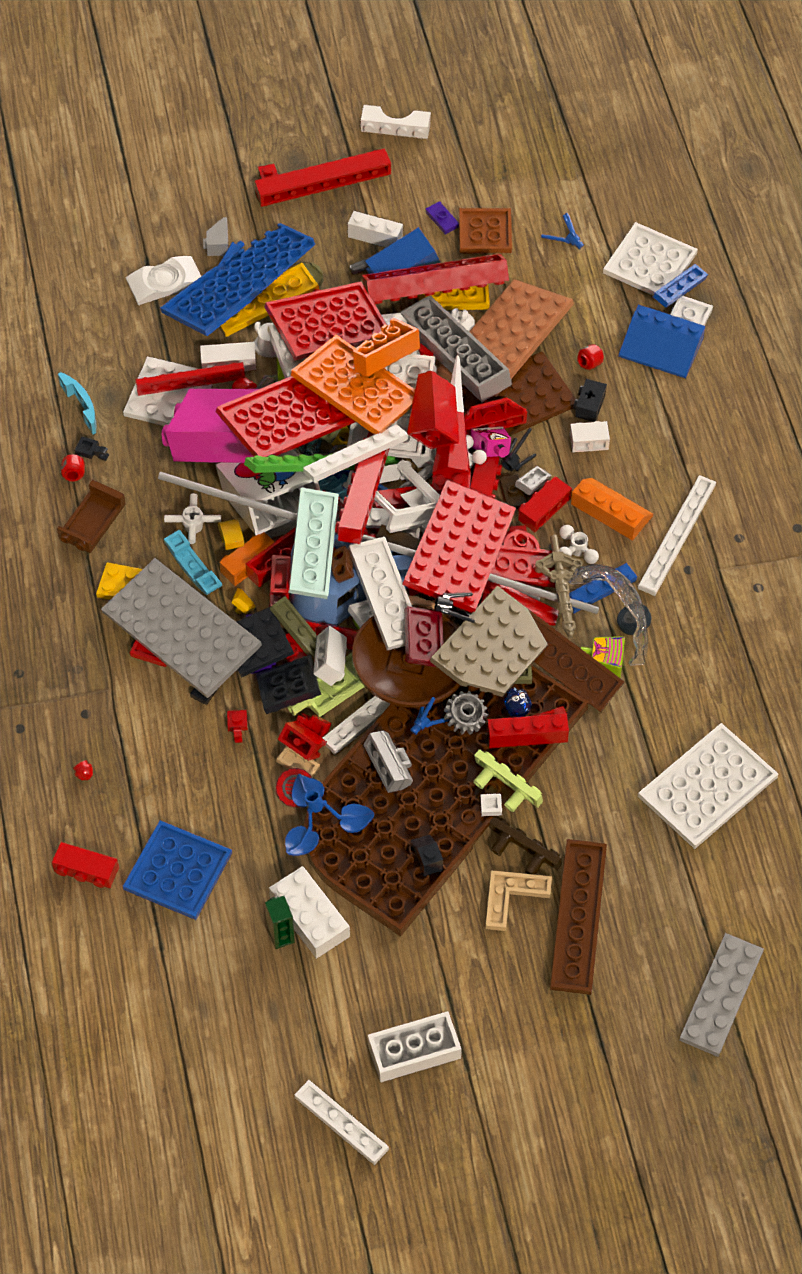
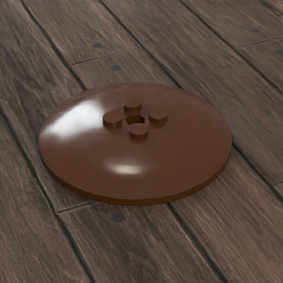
(391, 677)

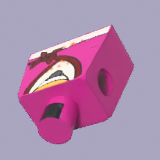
(492, 441)

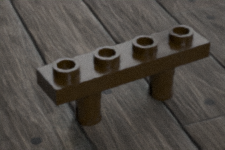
(518, 837)

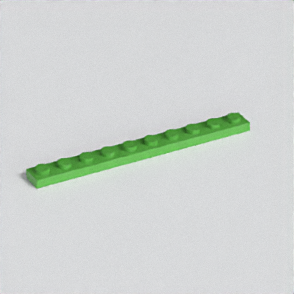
(292, 463)

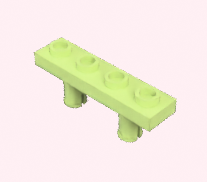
(503, 773)

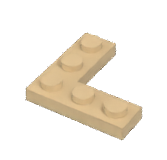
(516, 884)

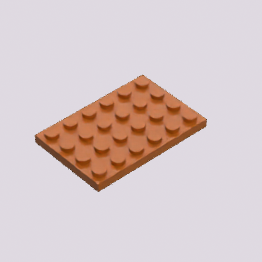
(369, 400)

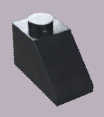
(427, 854)

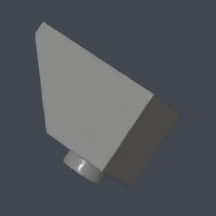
(217, 239)

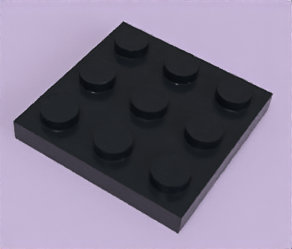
(274, 642)
(288, 684)

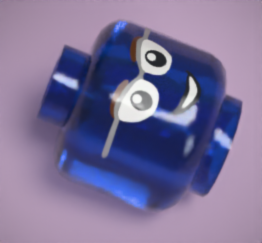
(517, 702)

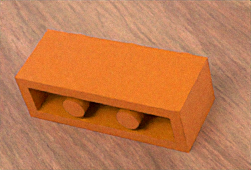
(234, 565)

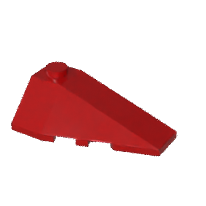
(542, 610)

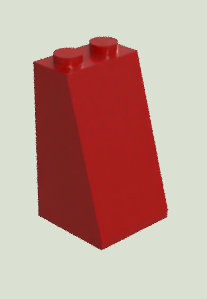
(434, 412)

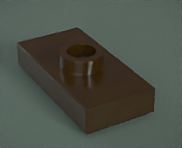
(512, 494)

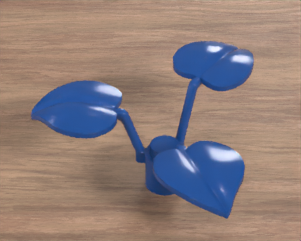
(309, 793)

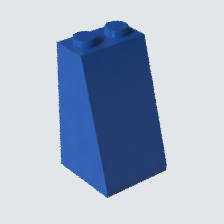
(406, 252)

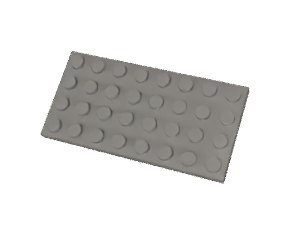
(181, 627)

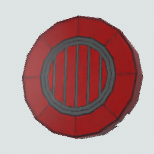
(285, 785)

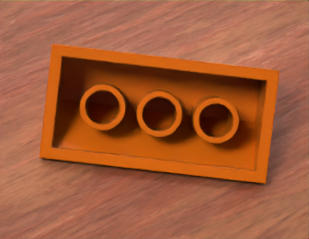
(610, 508)

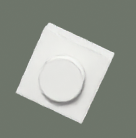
(491, 804)

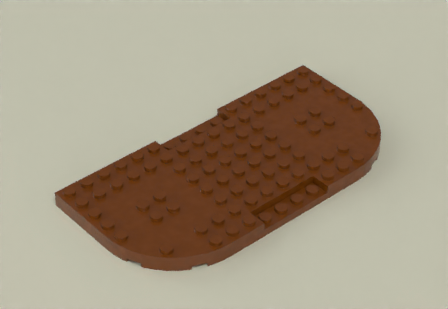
(378, 863)

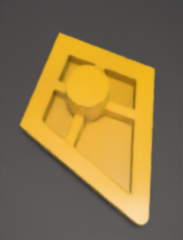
(242, 602)

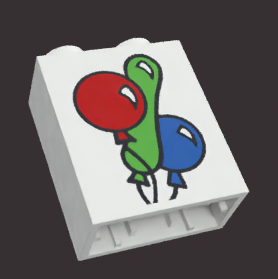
(270, 488)

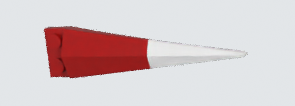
(453, 461)

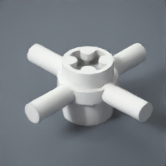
(192, 519)

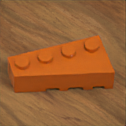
(386, 347)

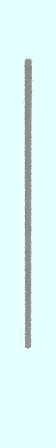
(393, 547)

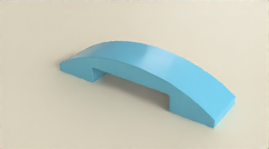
(72, 387)
(191, 563)

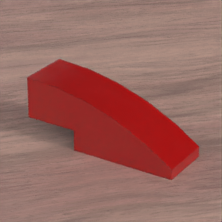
(279, 578)

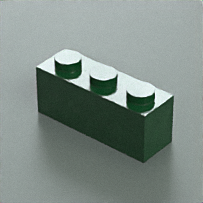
(279, 922)

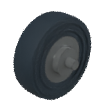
(628, 623)

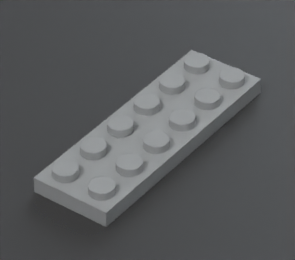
(721, 995)

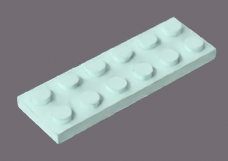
(313, 543)

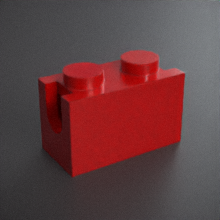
(302, 741)

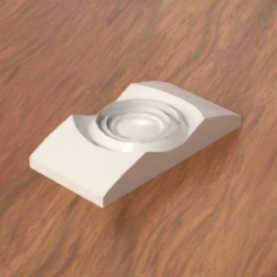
(162, 280)

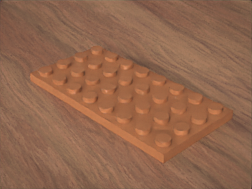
(517, 324)

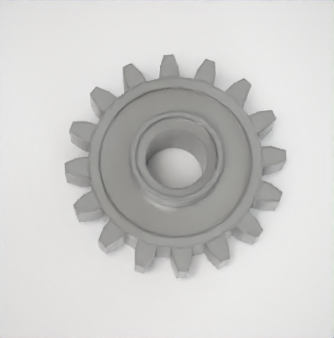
(459, 719)

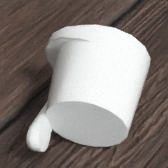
(263, 343)

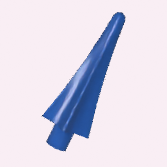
(231, 252)

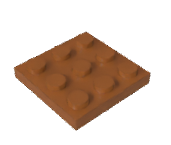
(485, 230)

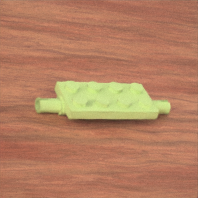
(332, 695)

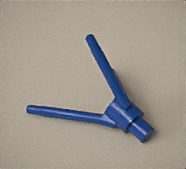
(571, 238)
(422, 721)

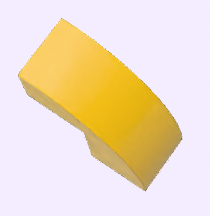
(231, 534)

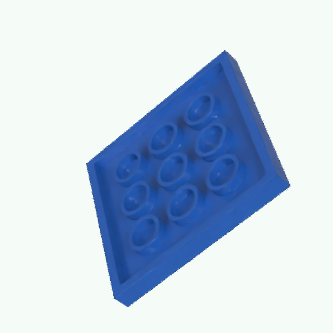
(177, 870)

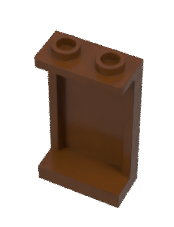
(92, 517)

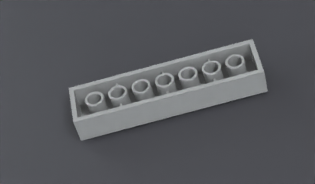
(448, 338)

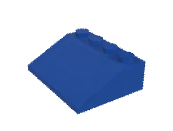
(662, 341)

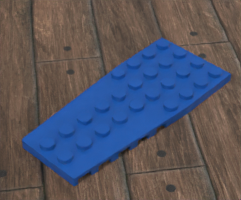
(229, 289)

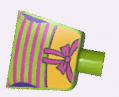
(608, 652)

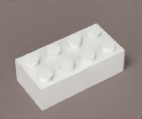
(312, 912)
(414, 1046)

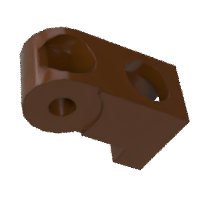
(342, 567)

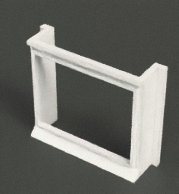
(407, 517)

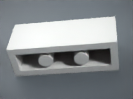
(374, 229)
(227, 354)
(330, 656)

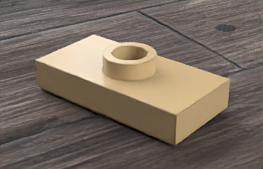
(290, 759)

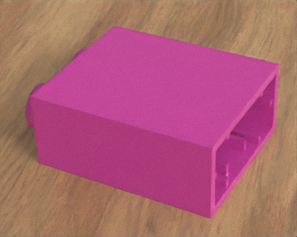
(199, 432)

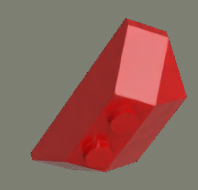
(495, 414)

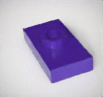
(442, 217)

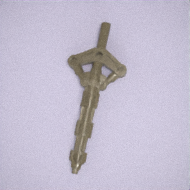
(560, 578)

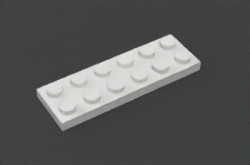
(382, 588)

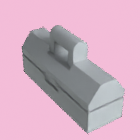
(389, 761)

